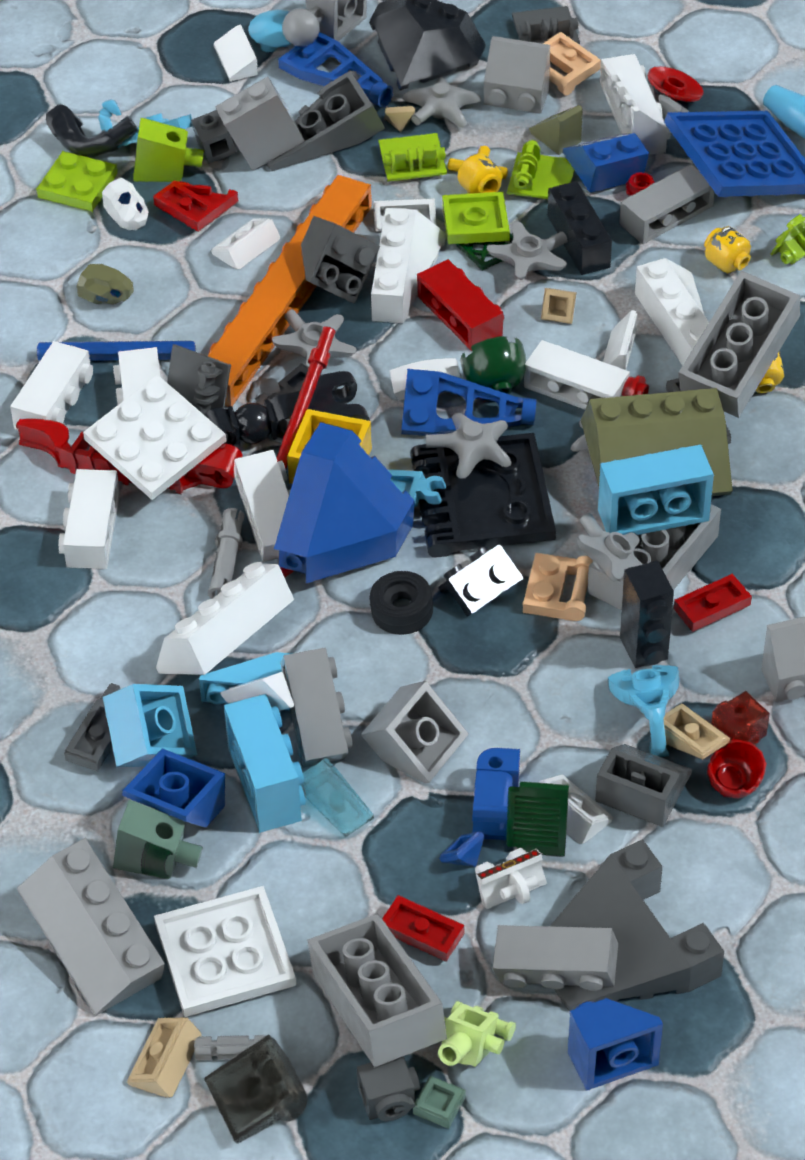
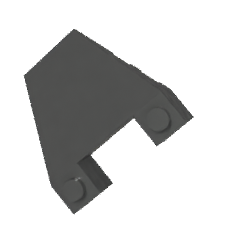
(646, 954)

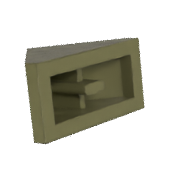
(560, 129)

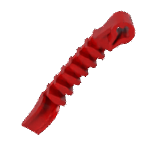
(53, 438)

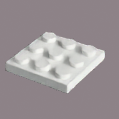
(154, 437)
(224, 951)

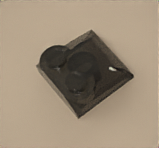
(257, 1089)

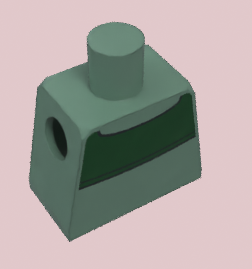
(152, 843)

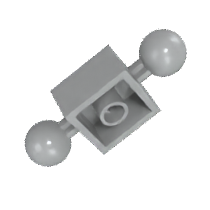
(329, 17)

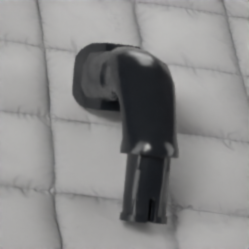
(68, 131)

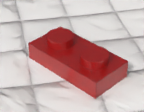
(712, 602)
(423, 928)

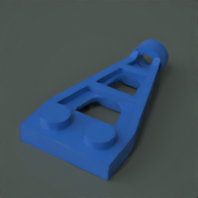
(303, 61)
(422, 395)

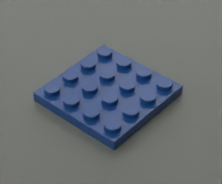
(740, 152)

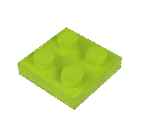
(76, 181)
(475, 218)

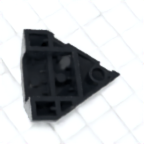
(425, 39)

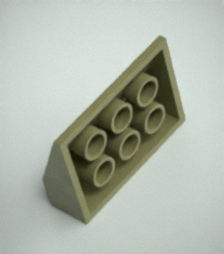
(659, 423)

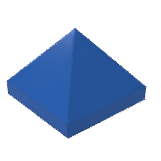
(464, 850)

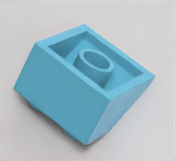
(146, 720)

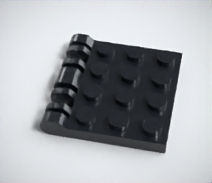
(489, 504)

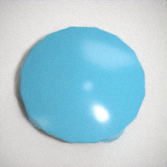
(267, 30)

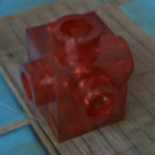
(741, 718)

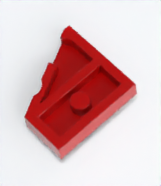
(194, 203)

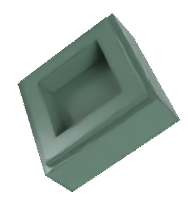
(439, 1102)

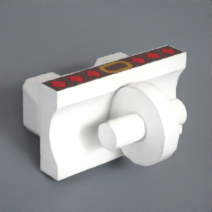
(510, 879)

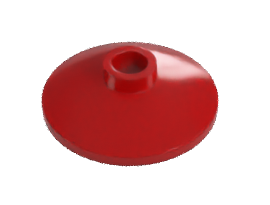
(675, 84)

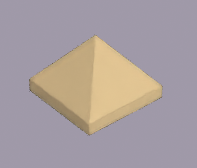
(399, 116)
(558, 305)

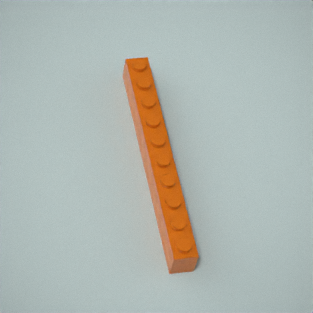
(284, 288)

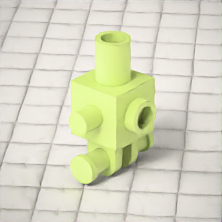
(472, 1035)

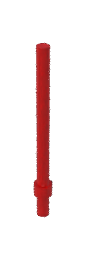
(318, 360)

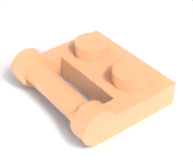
(573, 60)
(547, 586)

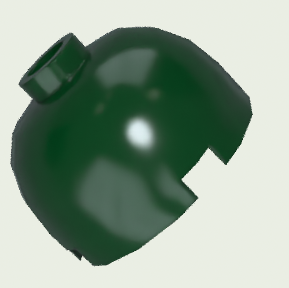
(495, 364)

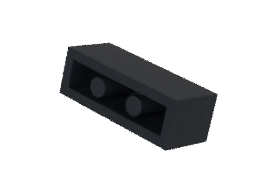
(586, 236)
(646, 614)

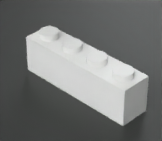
(634, 101)
(406, 248)
(672, 304)
(225, 621)

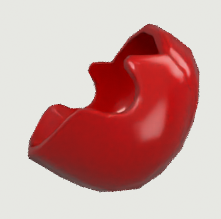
(736, 769)

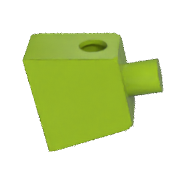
(163, 153)

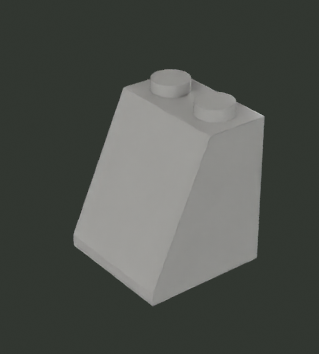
(260, 123)

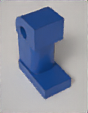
(495, 773)

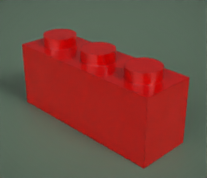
(459, 303)

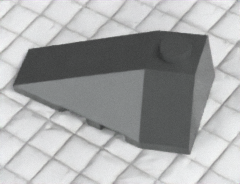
(333, 122)

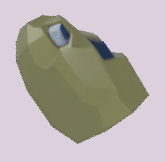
(104, 284)

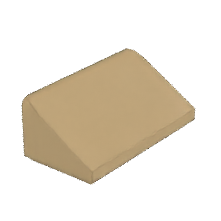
(165, 1056)

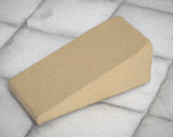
(692, 733)

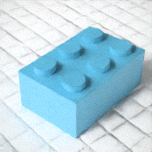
(655, 491)
(264, 762)

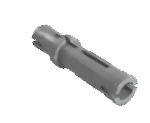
(227, 543)

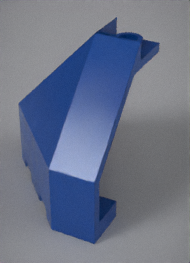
(341, 509)

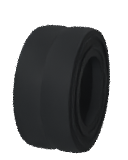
(401, 619)

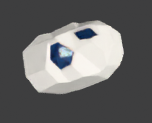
(125, 204)

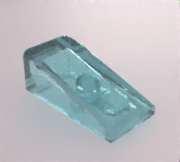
(335, 798)

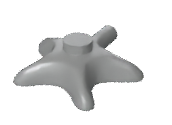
(441, 102)
(529, 252)
(307, 337)
(472, 443)
(609, 551)

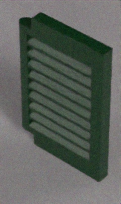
(538, 817)

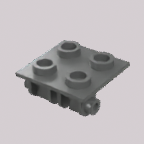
(545, 23)
(198, 378)

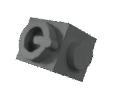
(213, 136)
(387, 1089)

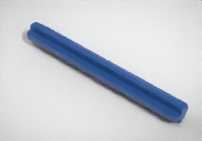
(109, 349)

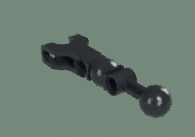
(256, 422)

